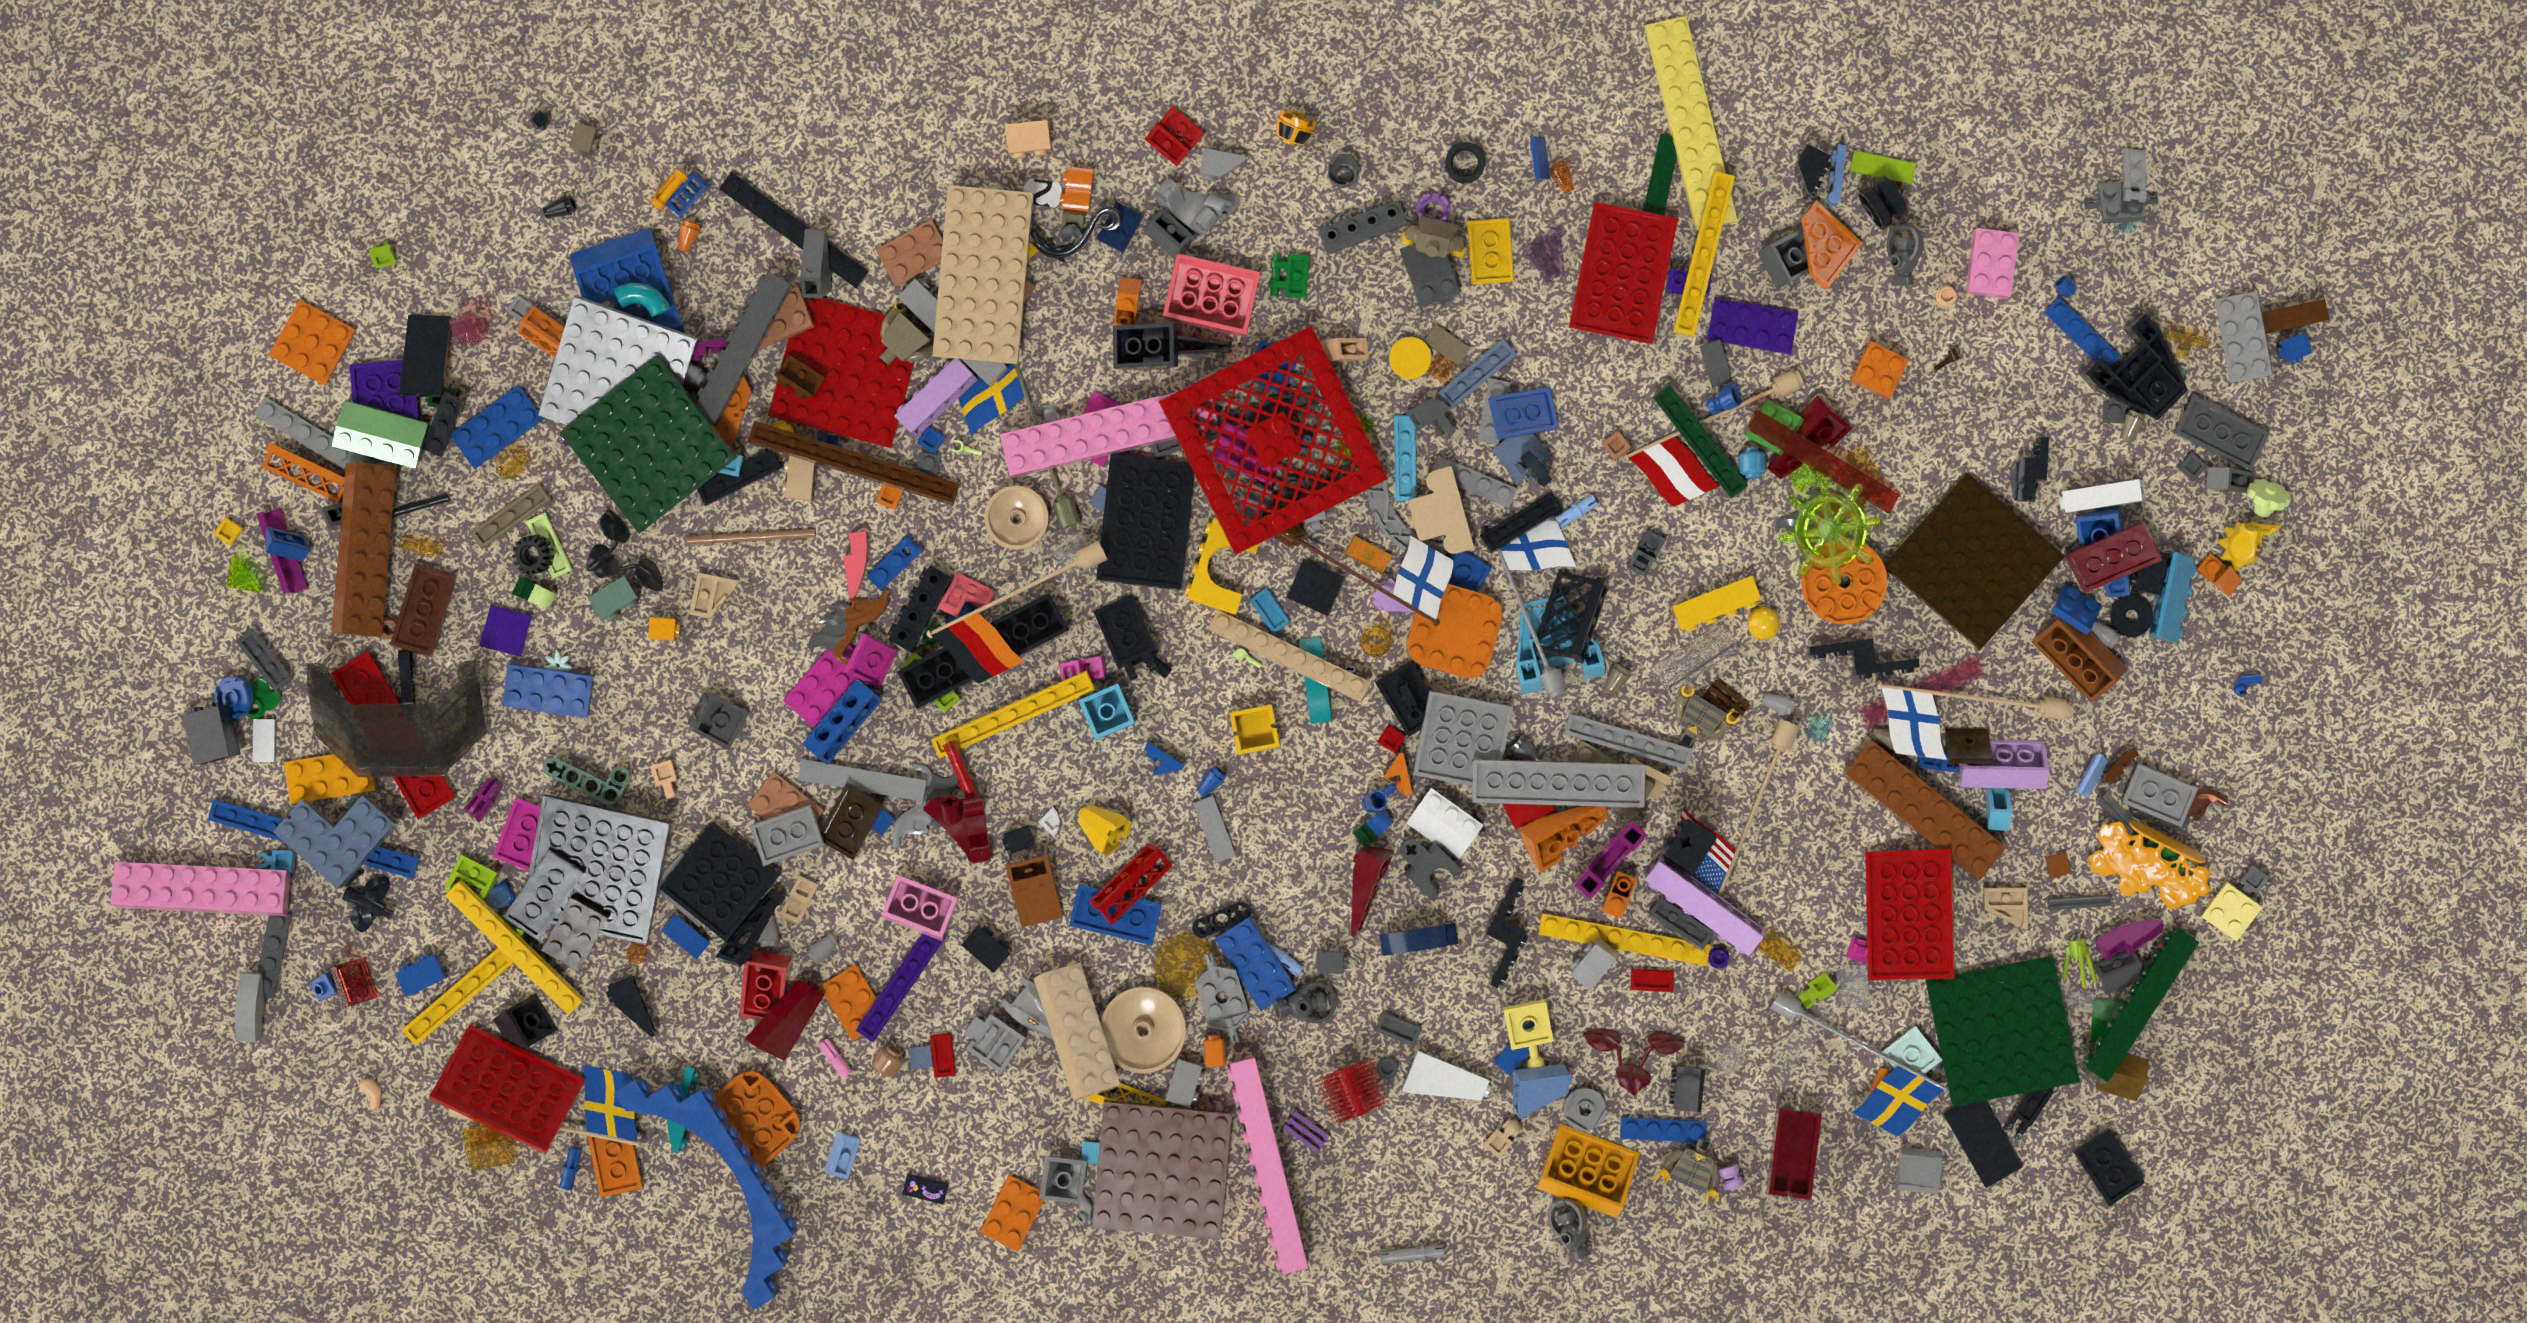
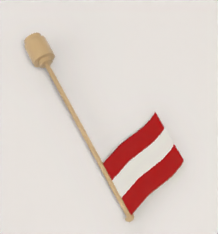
(1673, 466)

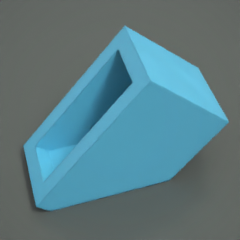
(1998, 809)

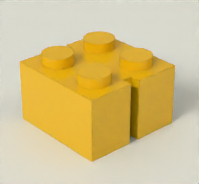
(1254, 729)

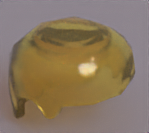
(1376, 649)

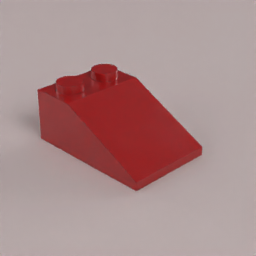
(763, 983)

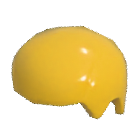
(1763, 623)

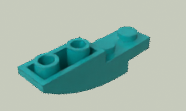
(676, 1131)

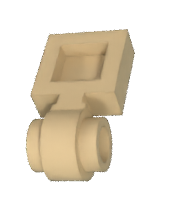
(1499, 1142)

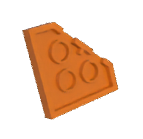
(1827, 244)
(734, 413)

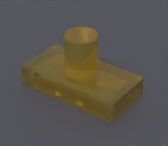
(2185, 341)

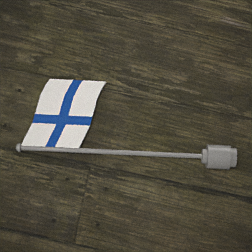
(1535, 551)

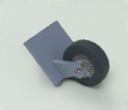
(1524, 459)

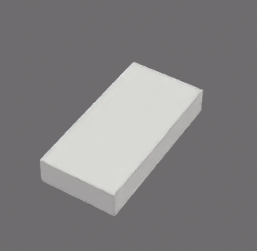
(264, 740)

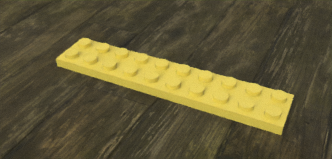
(1687, 112)

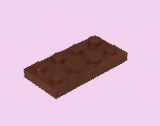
(423, 610)

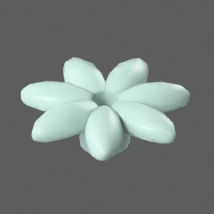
(558, 660)

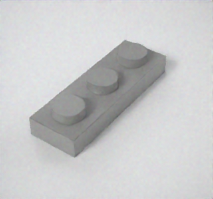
(1487, 430)

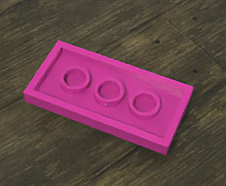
(820, 688)

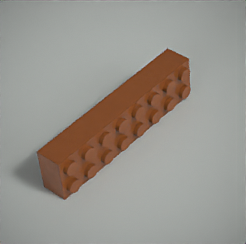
(363, 549)
(1924, 810)

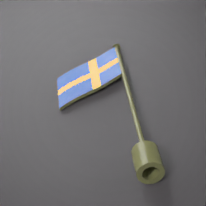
(985, 403)

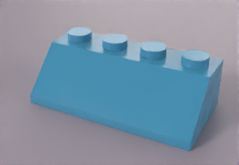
(2170, 604)

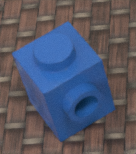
(2294, 349)
(324, 986)

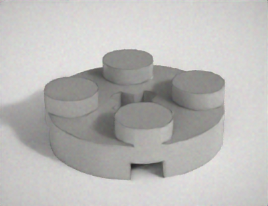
(1596, 1105)

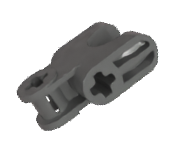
(1424, 863)

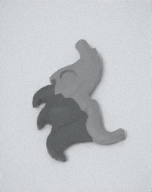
(915, 819)

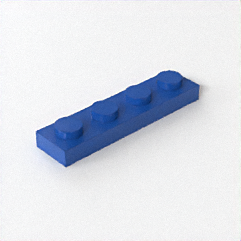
(2081, 333)
(1662, 1129)

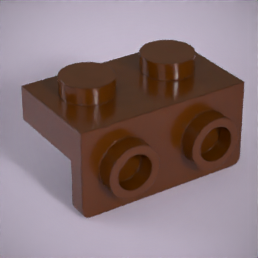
(799, 377)

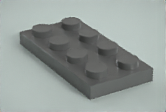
(2221, 433)

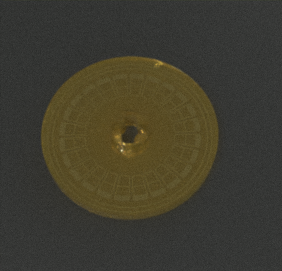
(1172, 954)

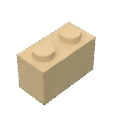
(799, 479)

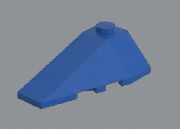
(2096, 526)

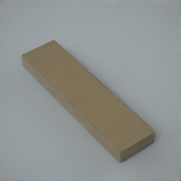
(511, 516)

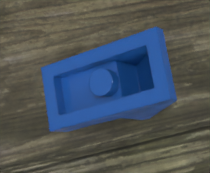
(1167, 763)

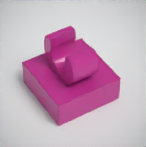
(1857, 950)

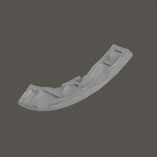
(1390, 522)

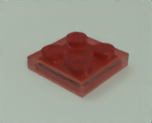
(354, 982)

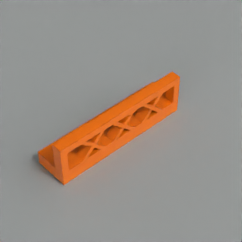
(542, 329)
(303, 463)

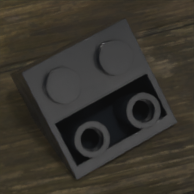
(1809, 168)

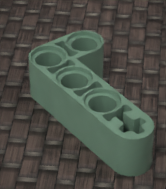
(585, 777)

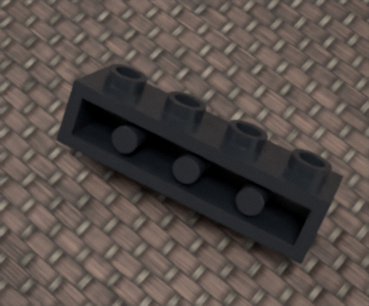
(920, 609)

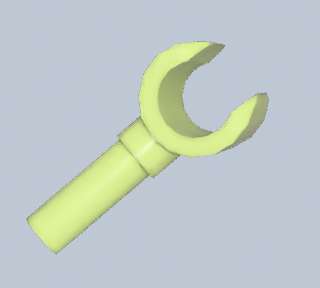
(967, 449)
(1240, 654)

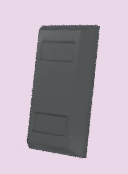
(1398, 1028)

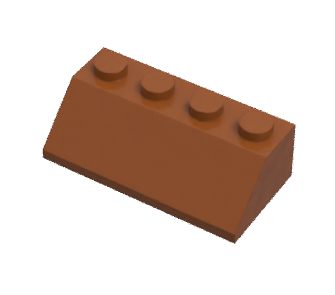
(2080, 658)

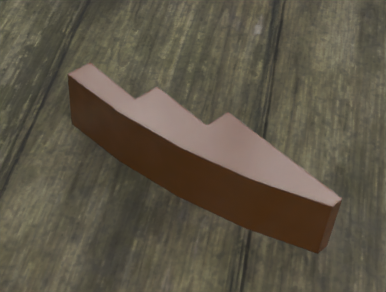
(2295, 316)

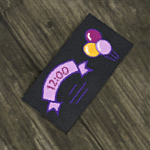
(925, 1188)

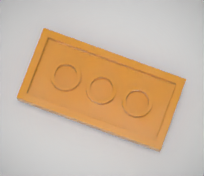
(323, 779)

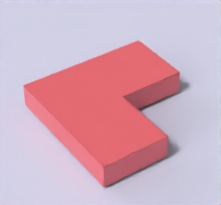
(963, 590)

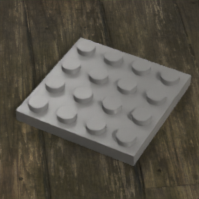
(1456, 733)

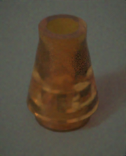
(1561, 175)

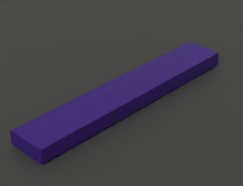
(898, 987)

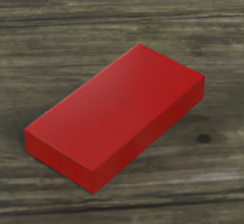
(1651, 980)
(942, 1055)

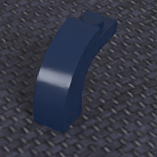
(1418, 939)

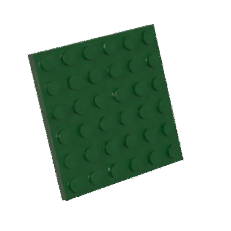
(648, 444)
(2002, 1031)

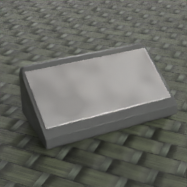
(2114, 809)

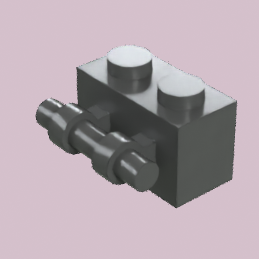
(1170, 233)

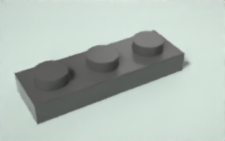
(264, 660)
(1681, 924)

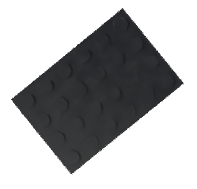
(1145, 522)

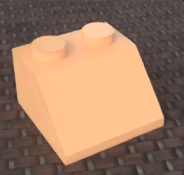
(1028, 139)

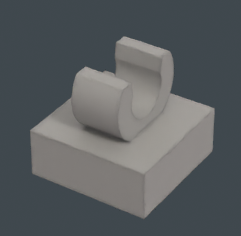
(1315, 520)

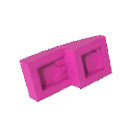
(1095, 667)

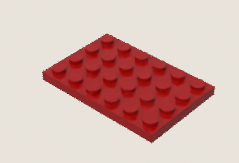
(1623, 273)
(1910, 915)
(507, 1089)

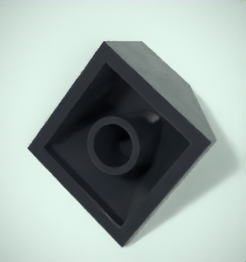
(525, 1022)

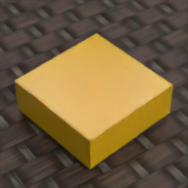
(228, 531)

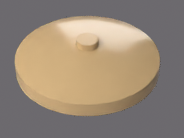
(1143, 1029)

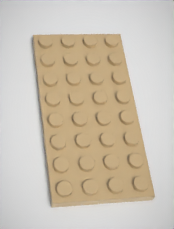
(983, 274)

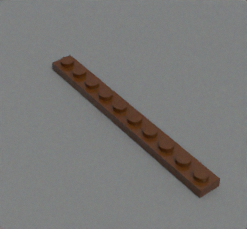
(853, 463)

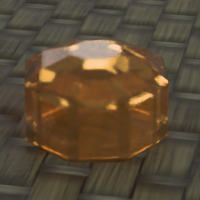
(637, 953)

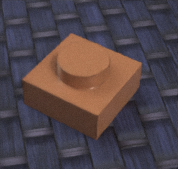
(1616, 446)

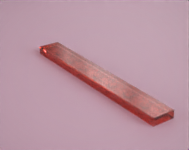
(1821, 460)

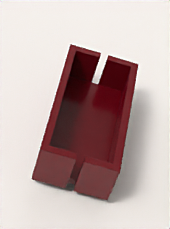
(1793, 1153)

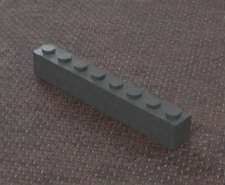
(742, 346)

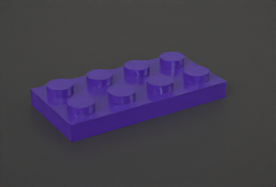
(1752, 326)

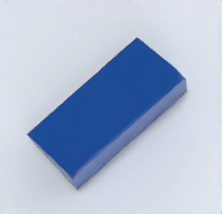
(1539, 158)
(286, 544)

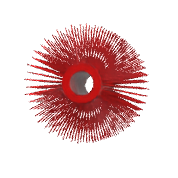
(1352, 1091)

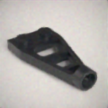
(738, 953)

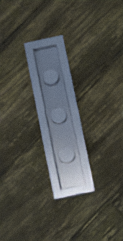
(1477, 374)

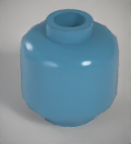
(1752, 463)

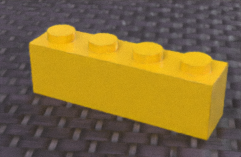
(1716, 603)

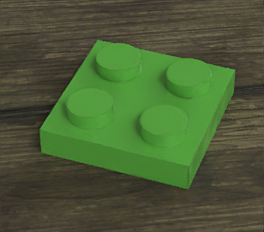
(1781, 415)

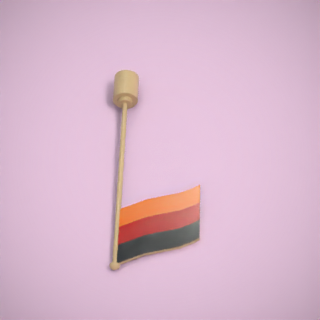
(979, 645)

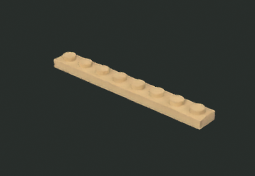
(1289, 656)

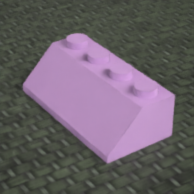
(2013, 766)

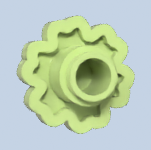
(2268, 497)

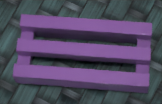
(1320, 1142)

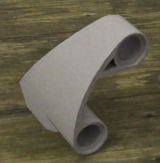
(1195, 209)

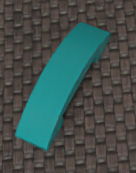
(1316, 693)

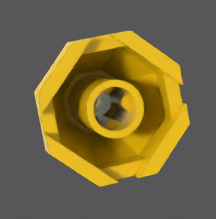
(1103, 828)

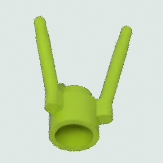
(2079, 950)

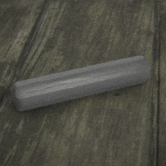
(2078, 902)

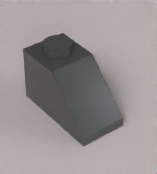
(2228, 479)

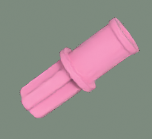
(835, 1058)

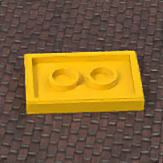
(1490, 251)

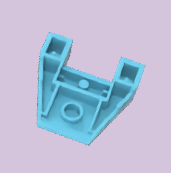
(1530, 661)

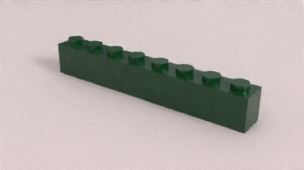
(2140, 1005)

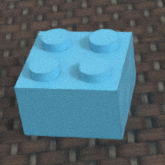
(1107, 712)

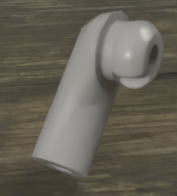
(1050, 414)

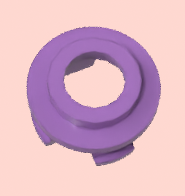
(1434, 197)

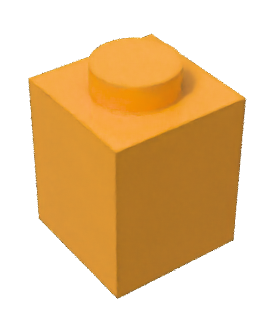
(663, 629)

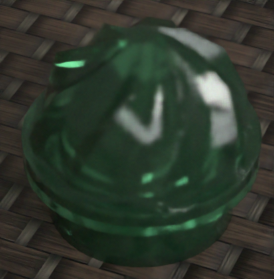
(931, 641)

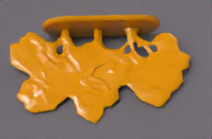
(2144, 866)

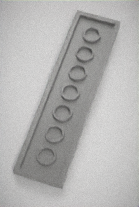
(1558, 783)

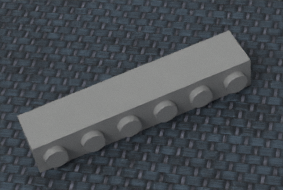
(924, 306)

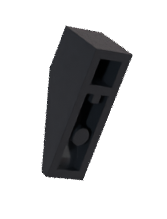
(629, 1001)

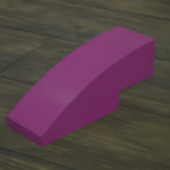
(2128, 937)

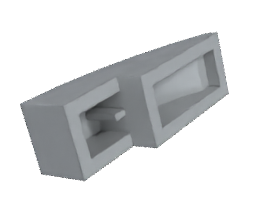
(249, 1007)

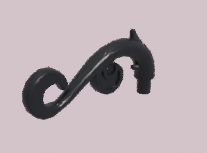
(1069, 230)

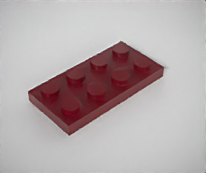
(2114, 556)

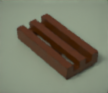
(1712, 689)

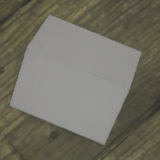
(1063, 1179)

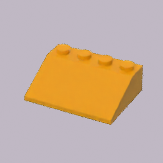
(1588, 1171)

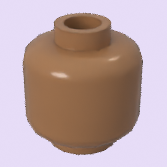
(887, 1061)

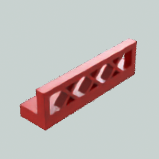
(1127, 879)

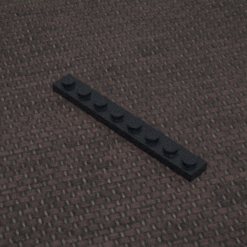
(789, 226)

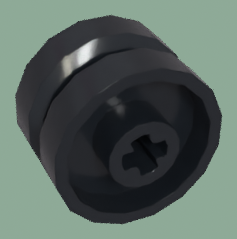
(1882, 202)

